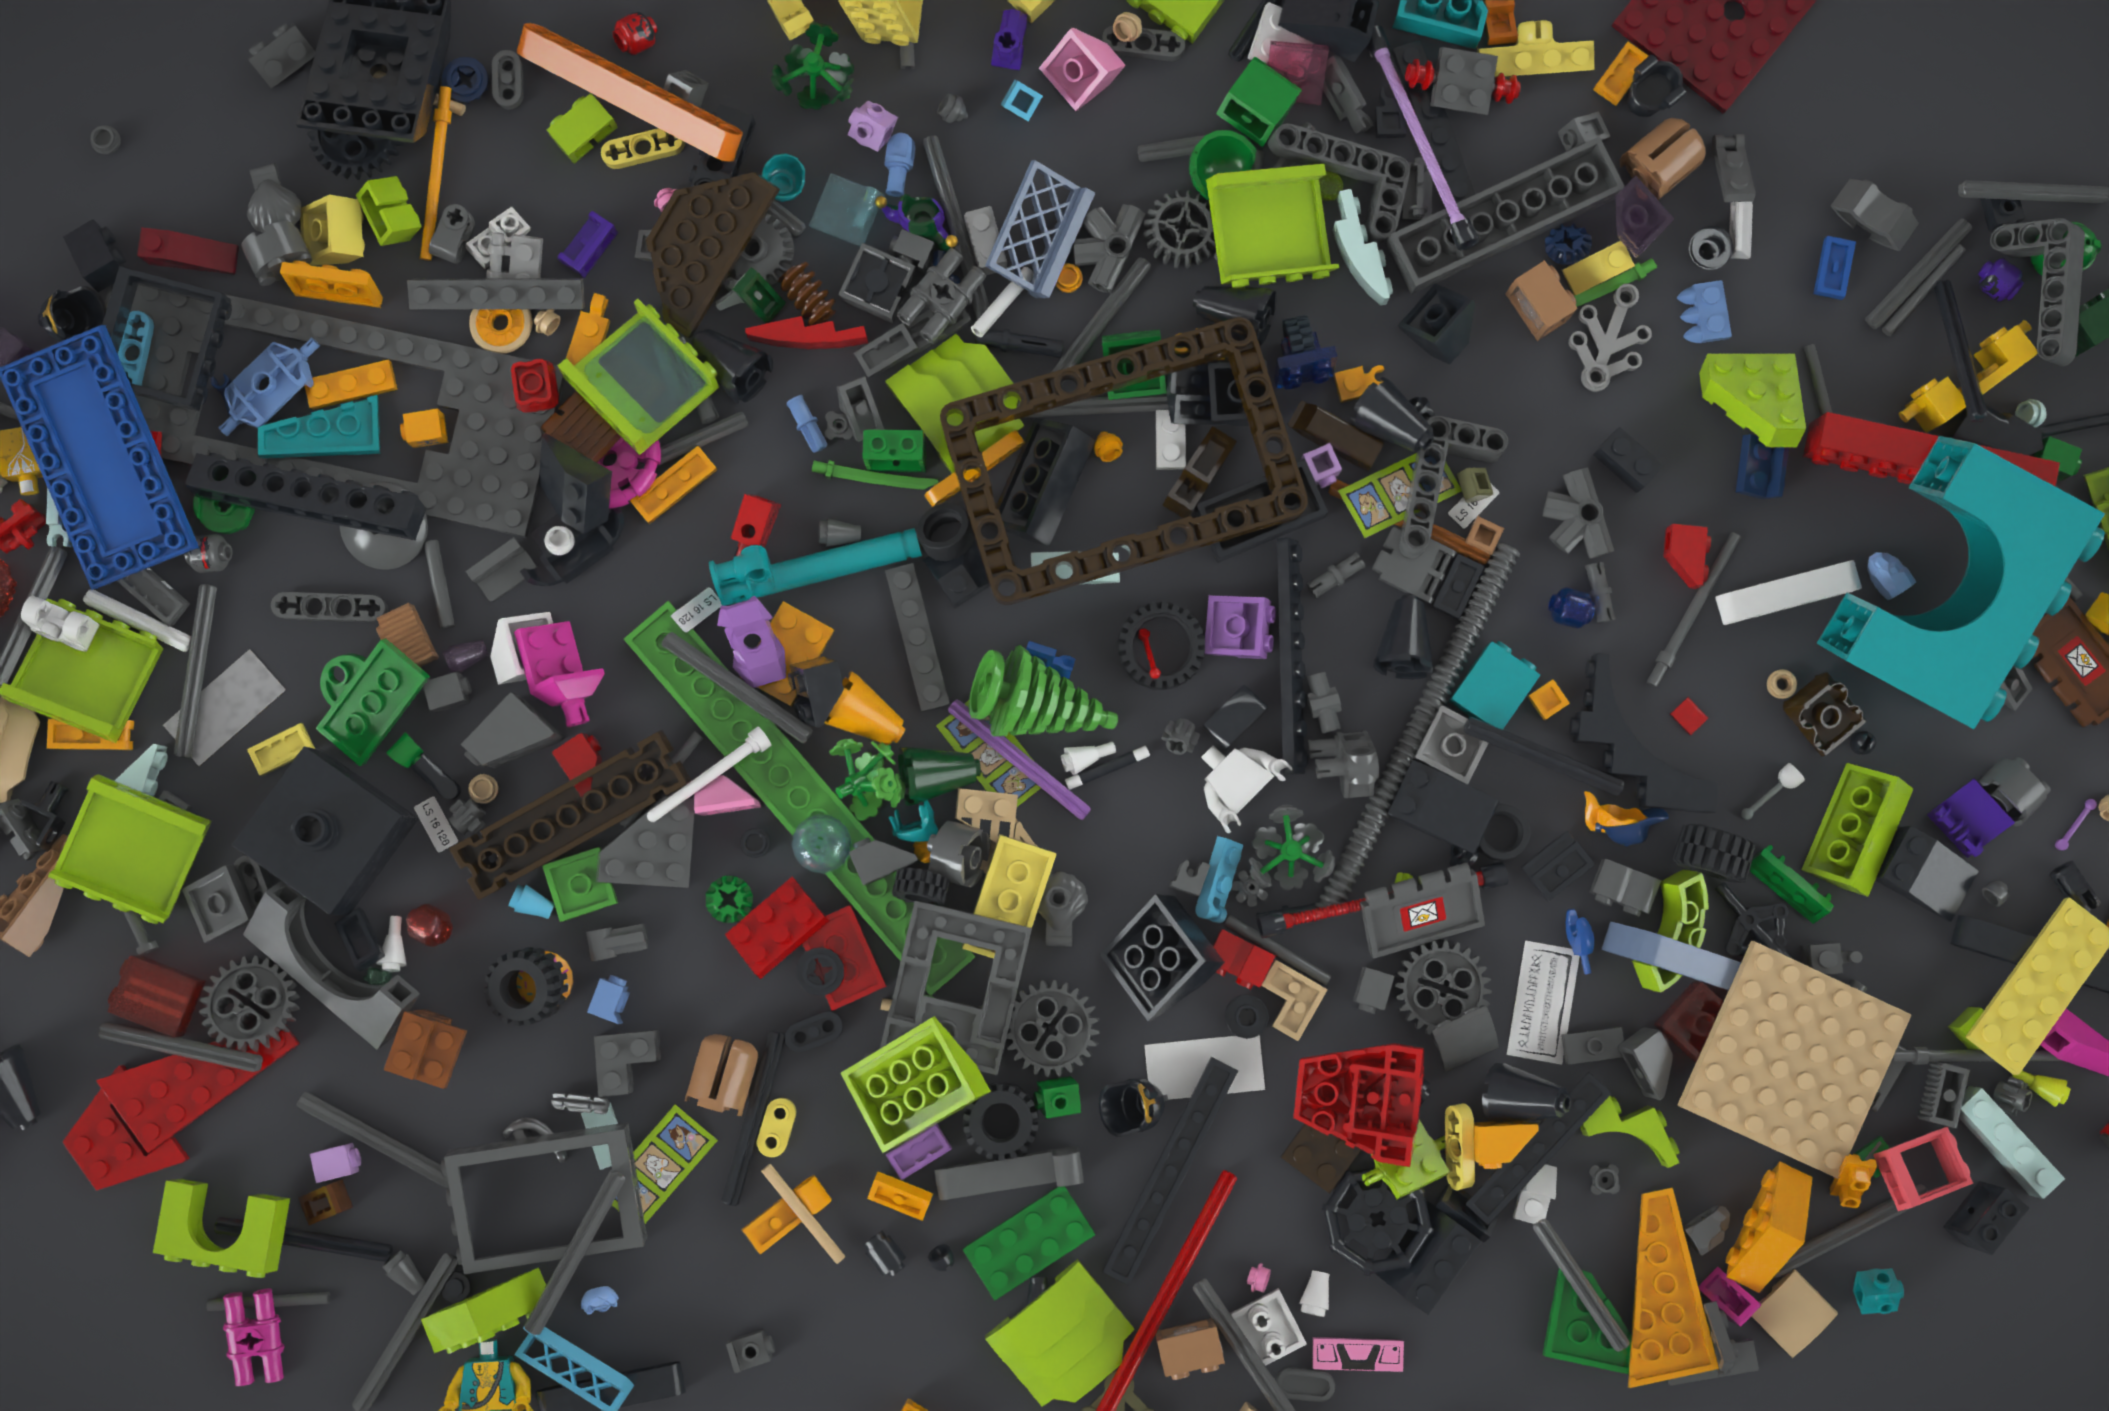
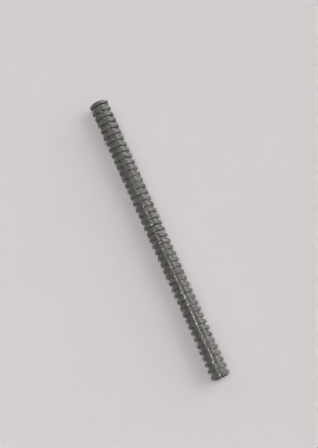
(1412, 738)

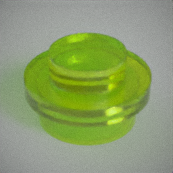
(1330, 186)

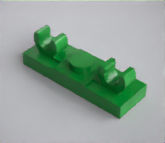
(1790, 885)

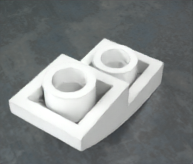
(508, 223)

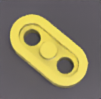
(776, 1127)

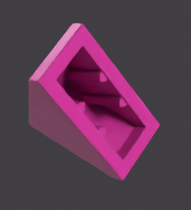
(1729, 1296)

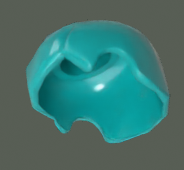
(787, 174)

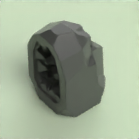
(1707, 1229)

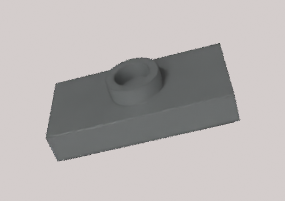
(1592, 1045)

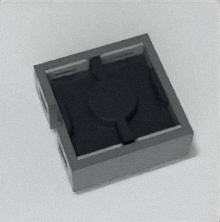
(877, 283)

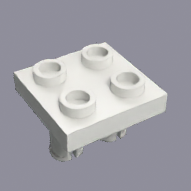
(1269, 1327)

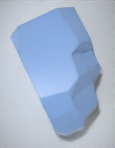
(1889, 575)

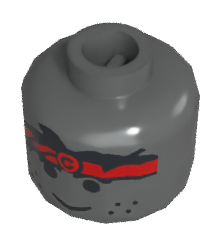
(211, 555)

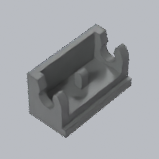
(1186, 883)

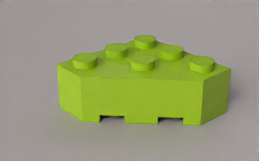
(1757, 394)
(484, 1313)

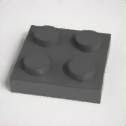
(218, 903)

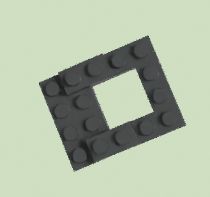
(977, 1030)

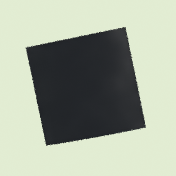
(1189, 396)

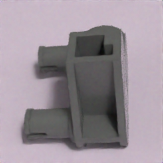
(1353, 762)

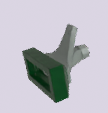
(755, 293)

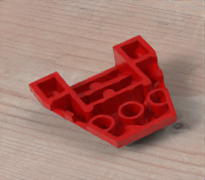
(1365, 1098)

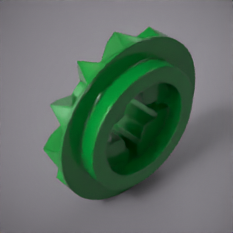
(743, 899)

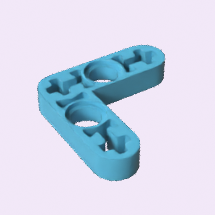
(136, 368)

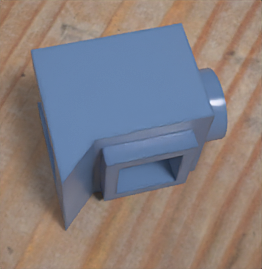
(609, 999)

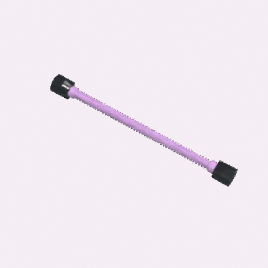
(1461, 228)

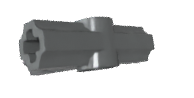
(1105, 234)
(1574, 526)

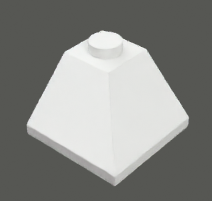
(505, 652)

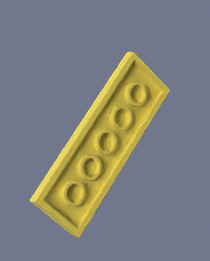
(2040, 986)

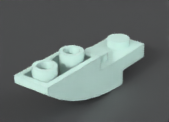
(1362, 259)

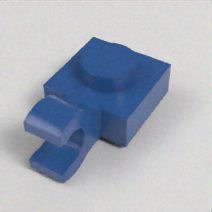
(1062, 664)

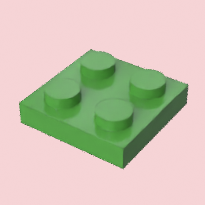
(575, 885)

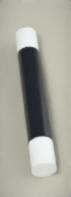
(1107, 767)

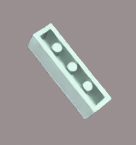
(2008, 1144)

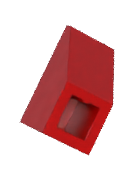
(1686, 552)

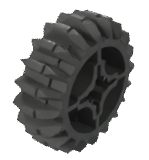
(1171, 227)

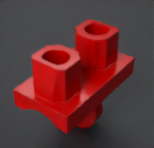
(20, 527)

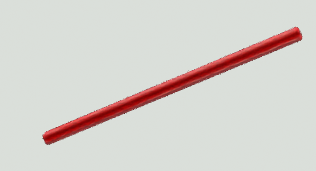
(1167, 1292)

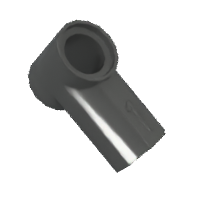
(610, 942)

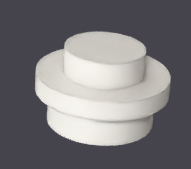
(559, 540)

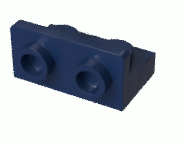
(1761, 469)

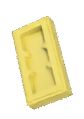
(279, 749)

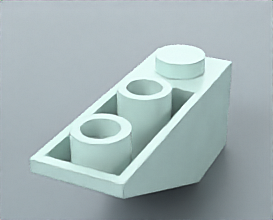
(144, 771)

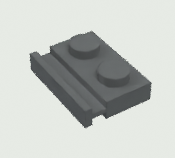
(1724, 1348)

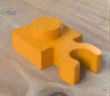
(1354, 382)

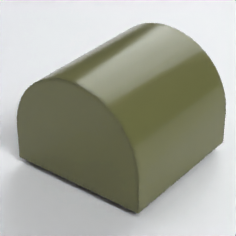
(1475, 484)

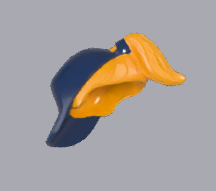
(1621, 824)

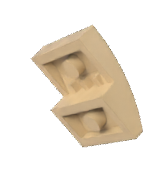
(1794, 1313)

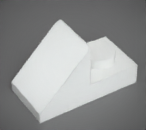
(1536, 1195)

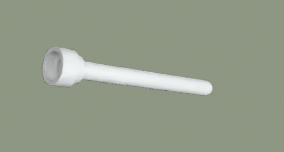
(755, 742)

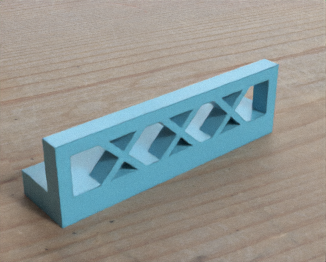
(581, 1358)

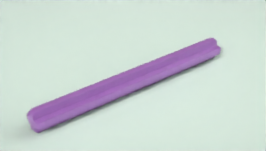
(1021, 761)

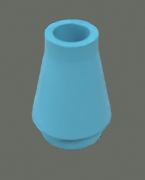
(530, 902)

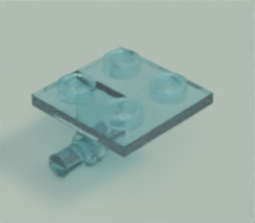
(846, 210)

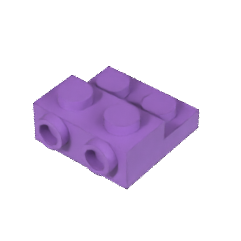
(1239, 626)

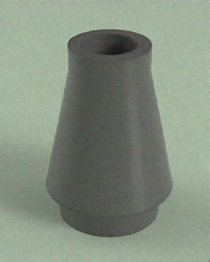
(836, 532)
(404, 1272)

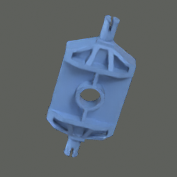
(287, 375)

